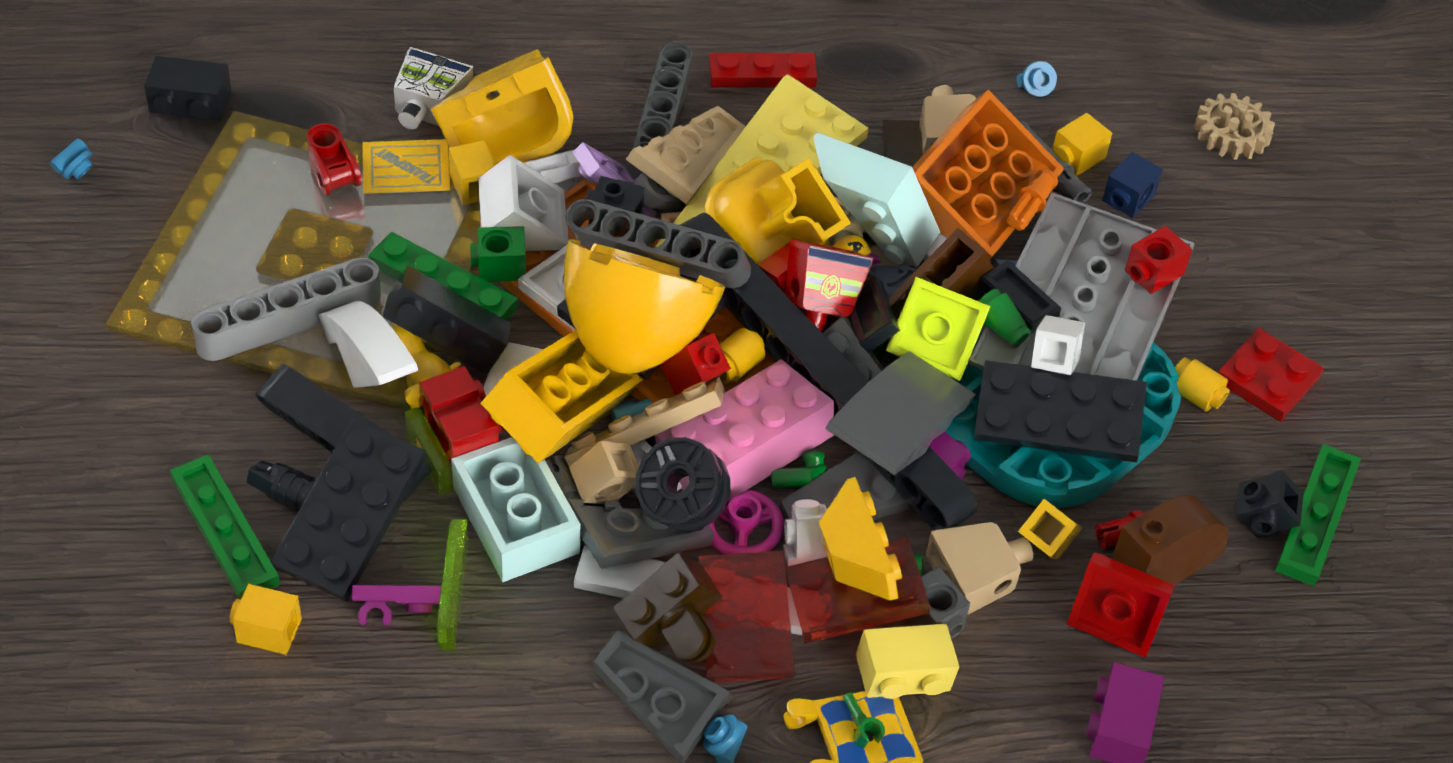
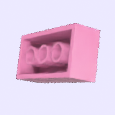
(761, 425)

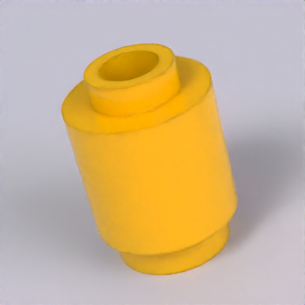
(743, 352)
(1201, 384)

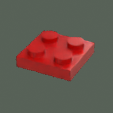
(1270, 374)
(1120, 604)

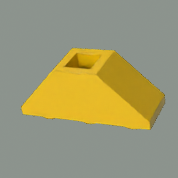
(857, 544)

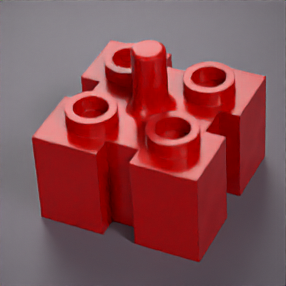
(456, 413)

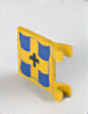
(839, 728)

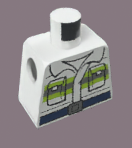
(426, 82)

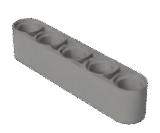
(283, 309)

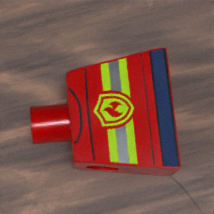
(824, 279)

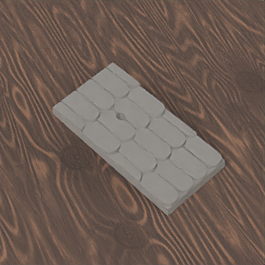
(1117, 312)

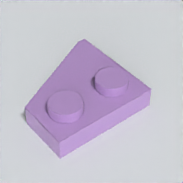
(596, 164)

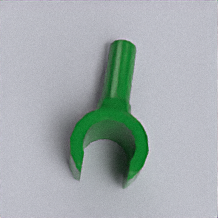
(863, 723)

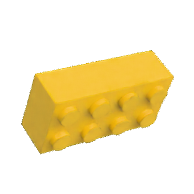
(556, 396)

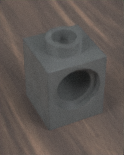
(946, 596)

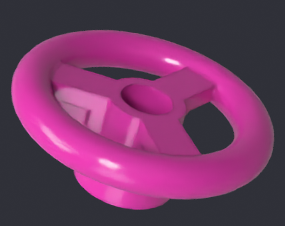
(744, 515)

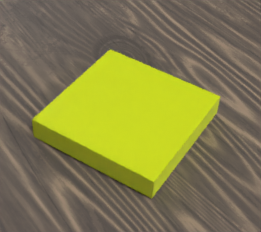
(939, 327)

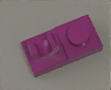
(417, 599)

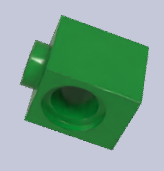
(499, 253)

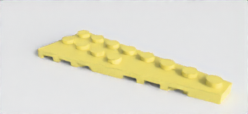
(783, 134)

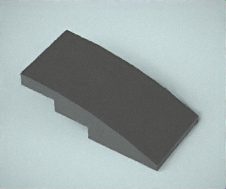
(900, 412)

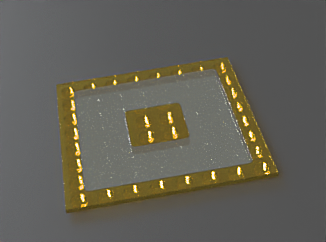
(262, 221)

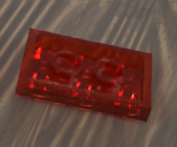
(833, 608)
(750, 619)

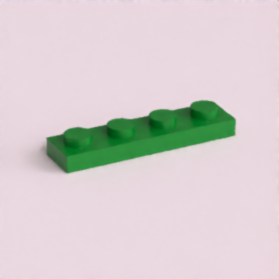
(396, 253)
(1321, 511)
(223, 525)

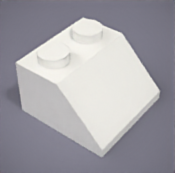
(519, 196)

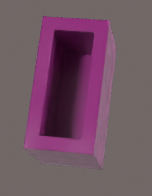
(1126, 715)

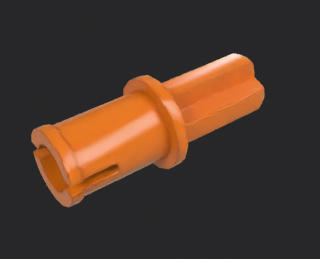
(1032, 199)

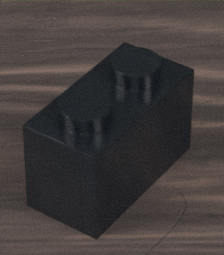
(188, 88)

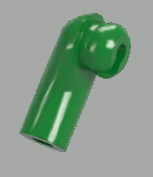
(800, 476)

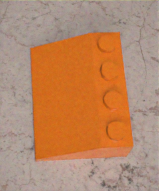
(979, 169)

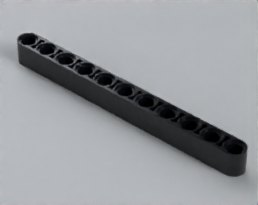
(790, 336)

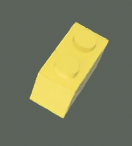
(907, 660)

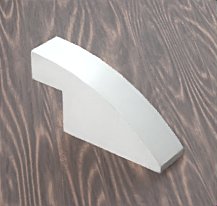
(367, 344)

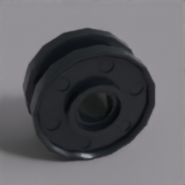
(662, 471)

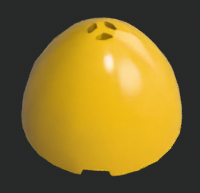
(633, 307)

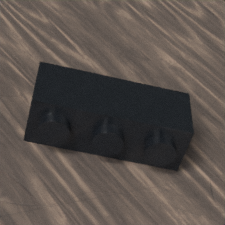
(447, 320)

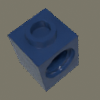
(1132, 184)

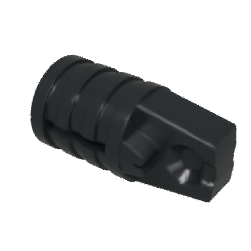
(281, 483)

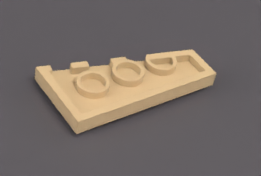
(688, 153)
(655, 419)

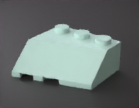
(881, 198)

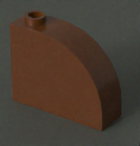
(953, 265)
(1172, 539)

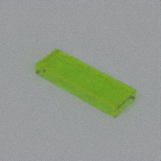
(452, 585)

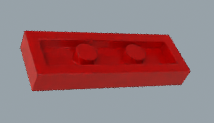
(760, 69)

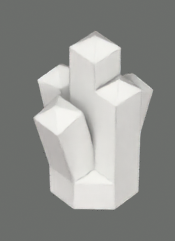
(559, 169)

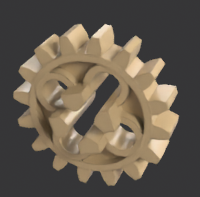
(1225, 118)

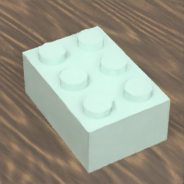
(515, 508)

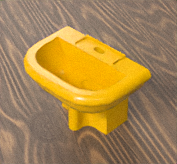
(523, 121)
(768, 207)

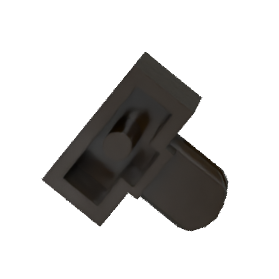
(672, 609)

